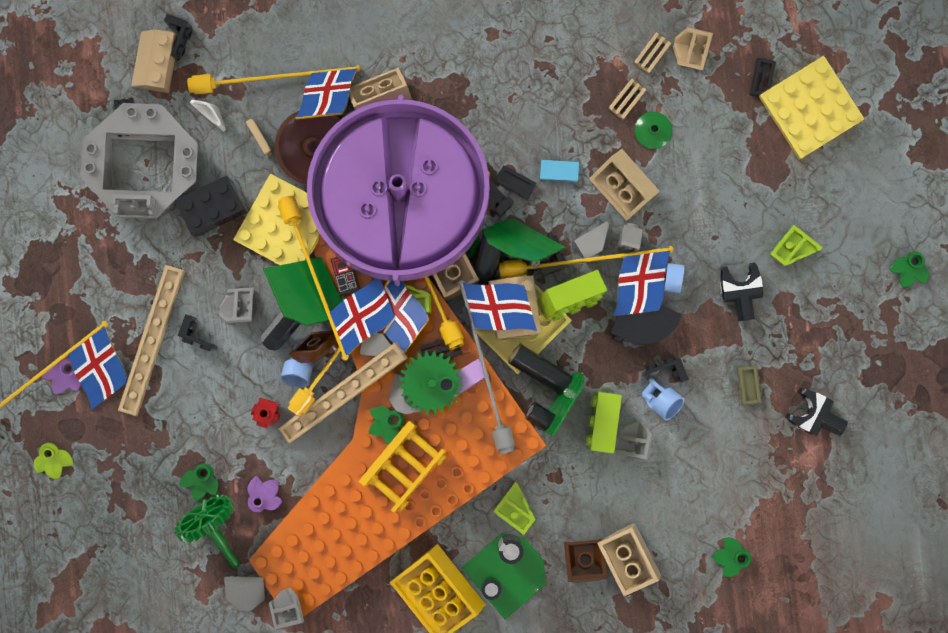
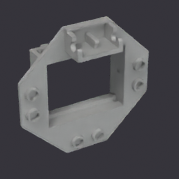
(142, 123)

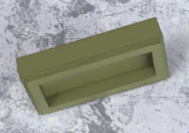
(749, 385)

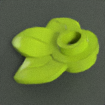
(52, 464)

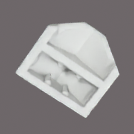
(210, 111)

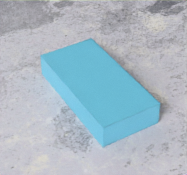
(559, 170)

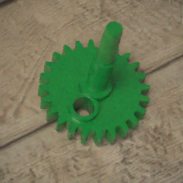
(424, 380)
(205, 520)

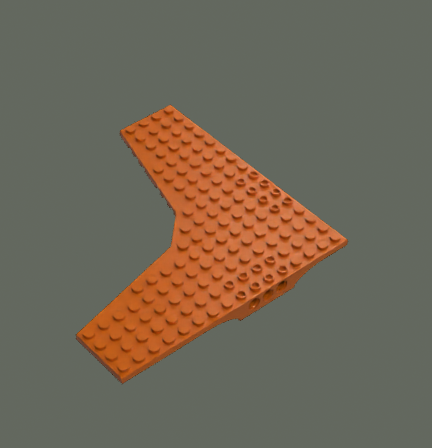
(349, 527)

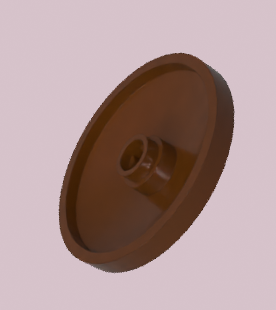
(298, 141)

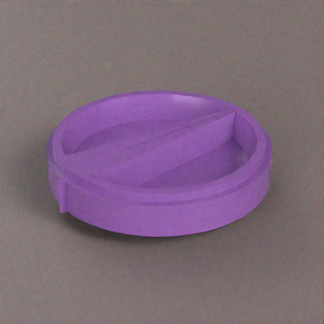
(398, 189)

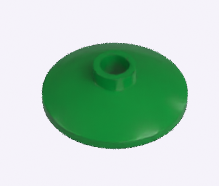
(646, 136)

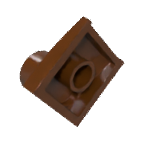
(315, 347)
(584, 561)

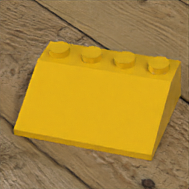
(438, 592)

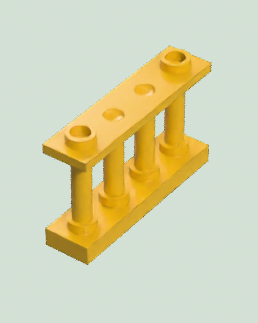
(384, 462)

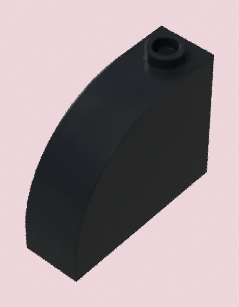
(645, 327)

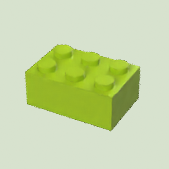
(572, 296)
(603, 422)

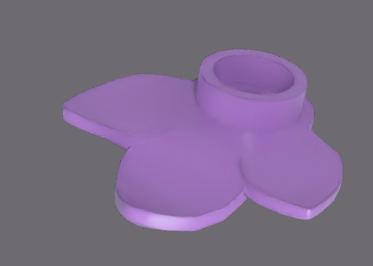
(61, 378)
(265, 492)

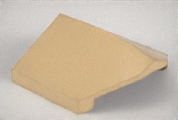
(692, 47)

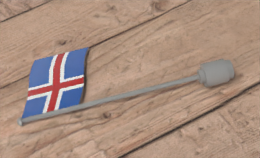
(497, 309)

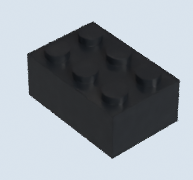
(210, 206)

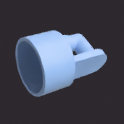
(673, 278)
(296, 373)
(667, 403)

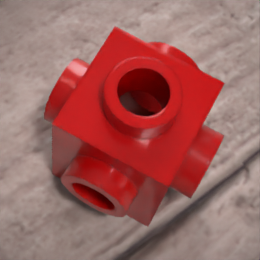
(272, 409)

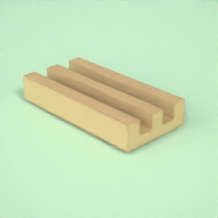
(661, 41)
(636, 87)
(259, 137)

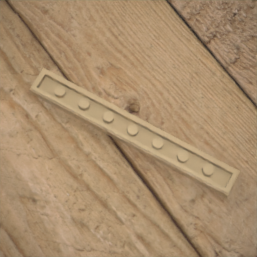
(151, 340)
(343, 392)

